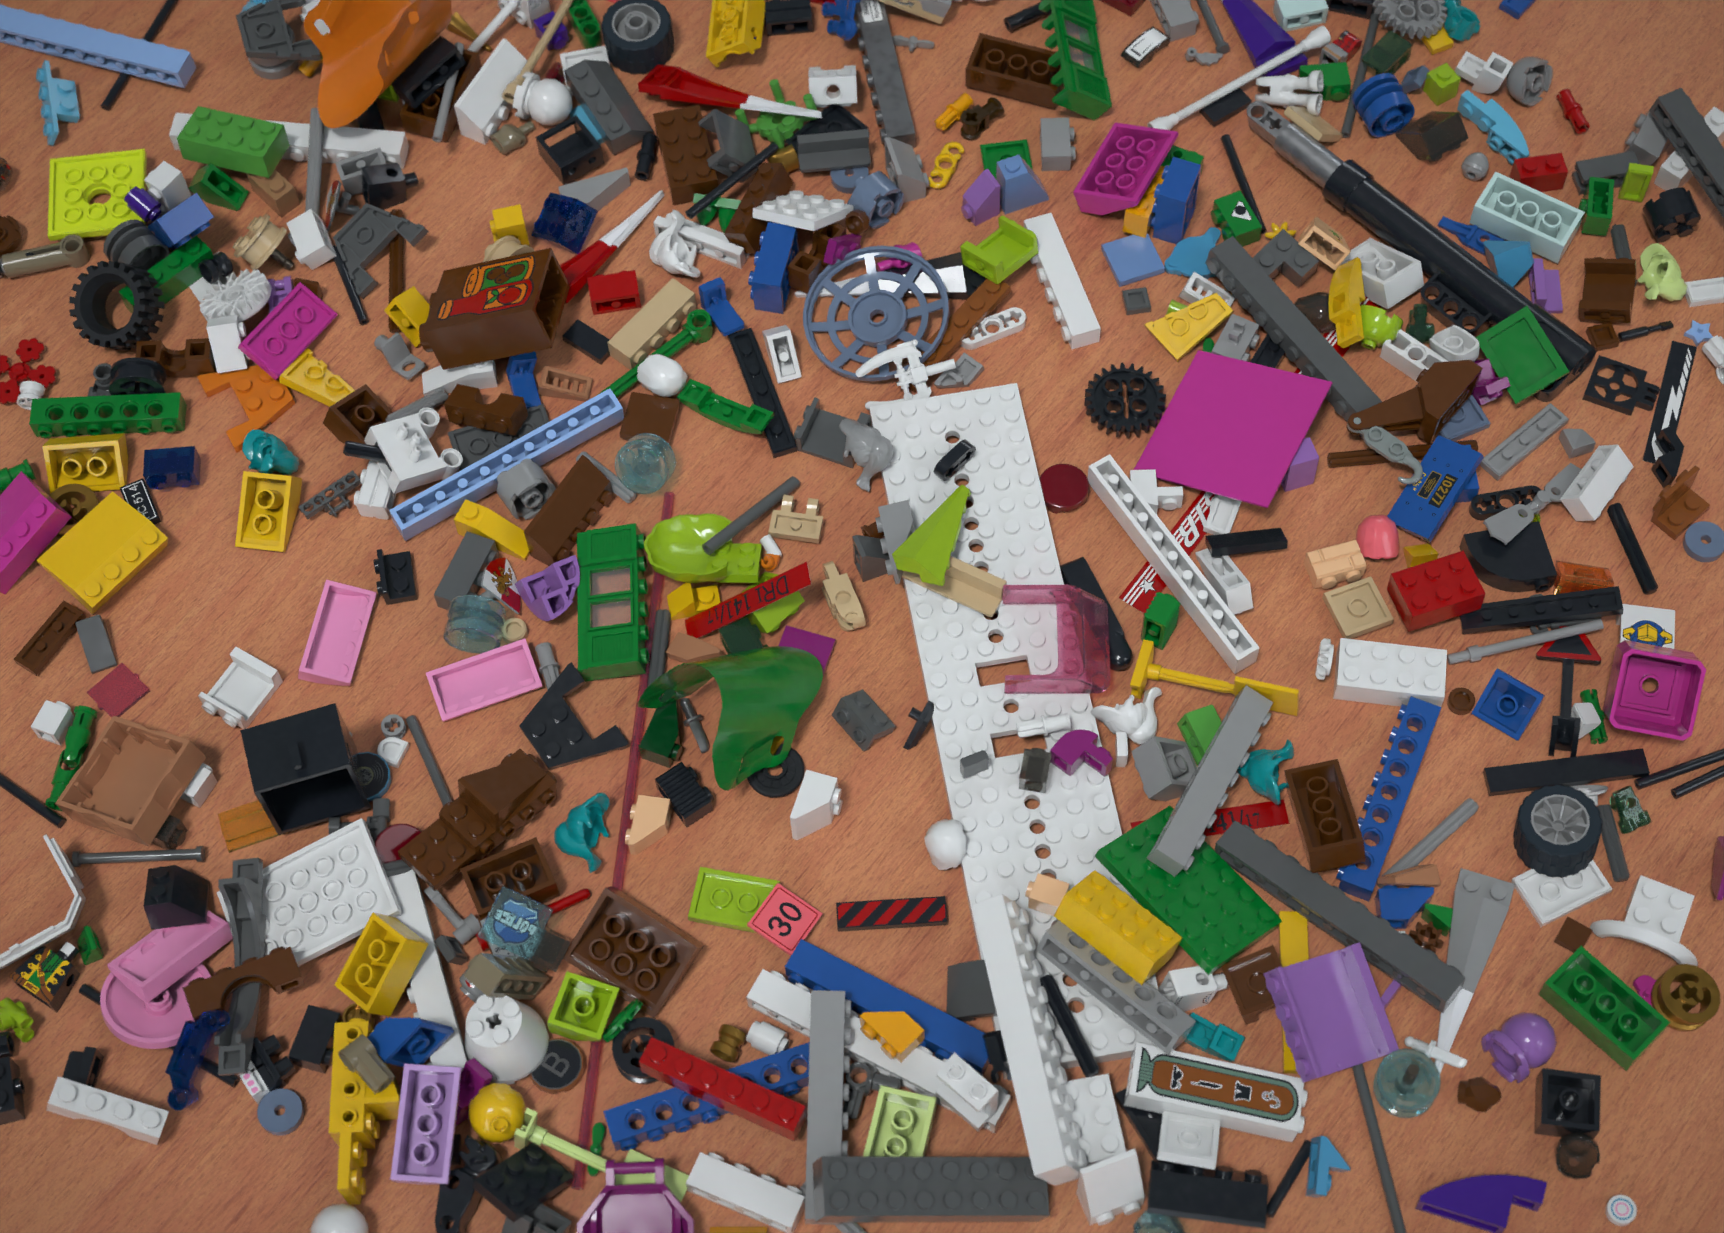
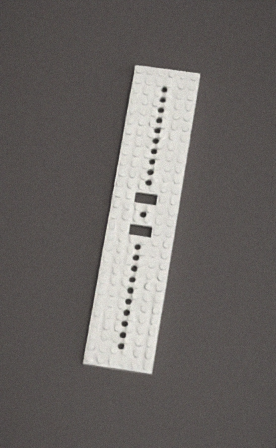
(955, 641)

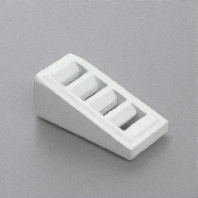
(1203, 284)

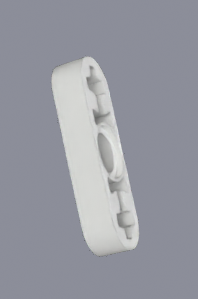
(996, 319)

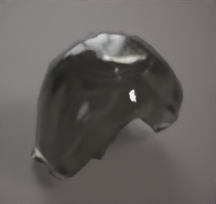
(1316, 310)

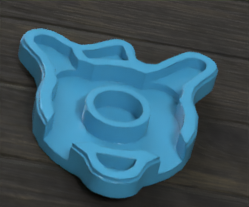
(1192, 254)

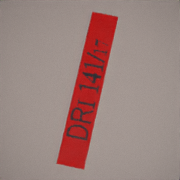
(748, 601)
(1253, 815)

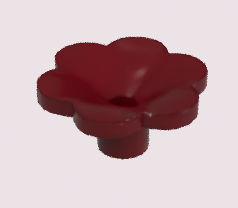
(552, 73)

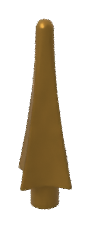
(462, 29)

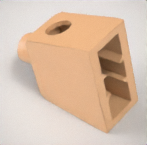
(1321, 240)

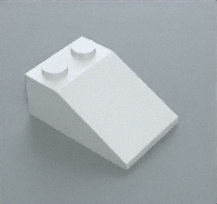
(1386, 272)
(1111, 1188)

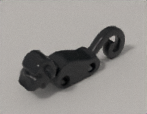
(461, 1202)

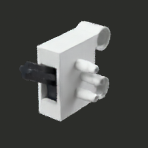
(405, 451)

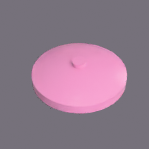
(152, 1023)

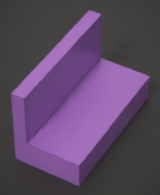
(1545, 287)

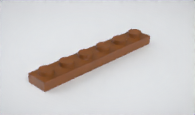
(965, 320)

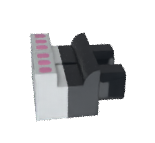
(262, 1073)

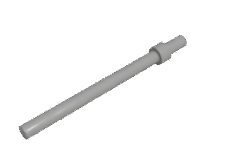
(1475, 653)

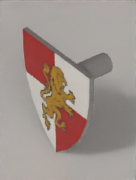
(500, 582)

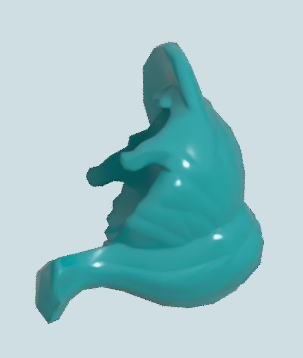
(268, 453)
(1263, 768)
(582, 829)

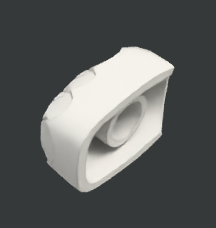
(1455, 344)

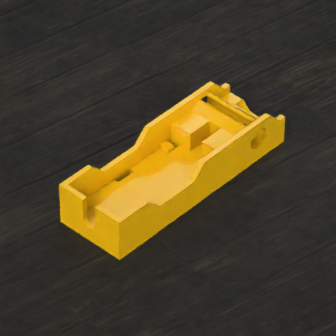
(733, 28)

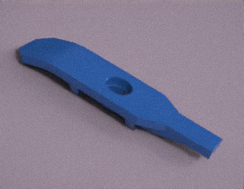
(1468, 234)

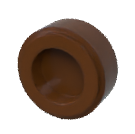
(1461, 701)

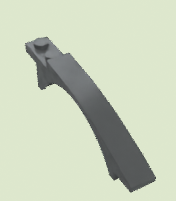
(248, 925)

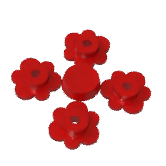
(21, 371)

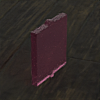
(118, 691)

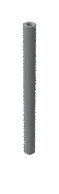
(445, 102)

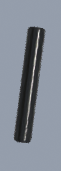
(1632, 548)
(1069, 1027)

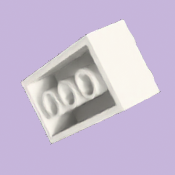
(1389, 673)

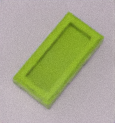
(1635, 182)

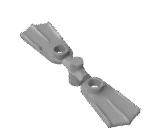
(1509, 523)

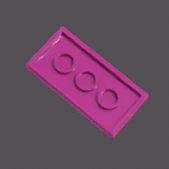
(287, 331)

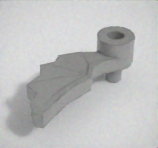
(1205, 58)

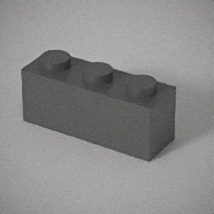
(466, 569)

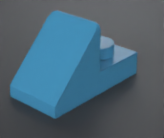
(1322, 1160)

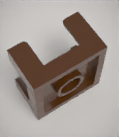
(1249, 983)

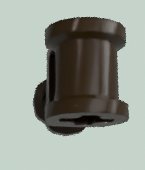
(978, 118)

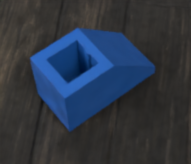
(1401, 905)

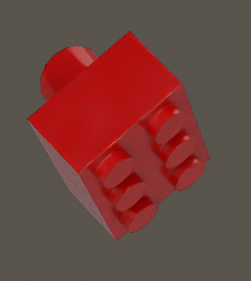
(1435, 591)

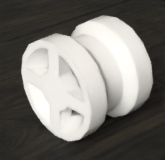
(29, 391)

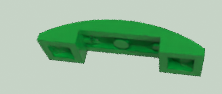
(724, 411)

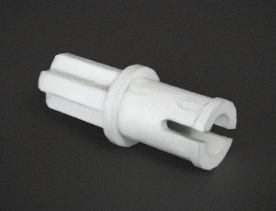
(1043, 725)

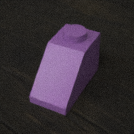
(982, 199)

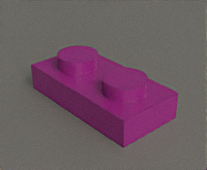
(840, 246)

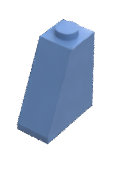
(1018, 185)

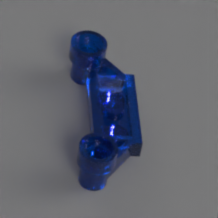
(189, 1056)

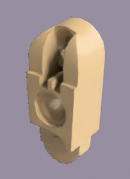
(842, 598)

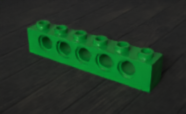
(96, 409)

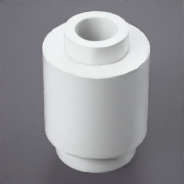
(767, 1038)

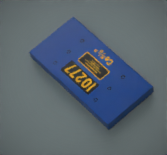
(1428, 502)

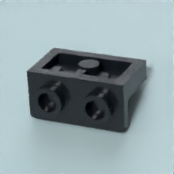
(396, 577)

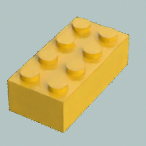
(1118, 927)

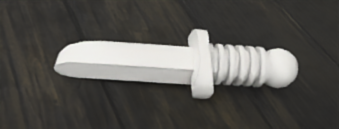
(1435, 1052)

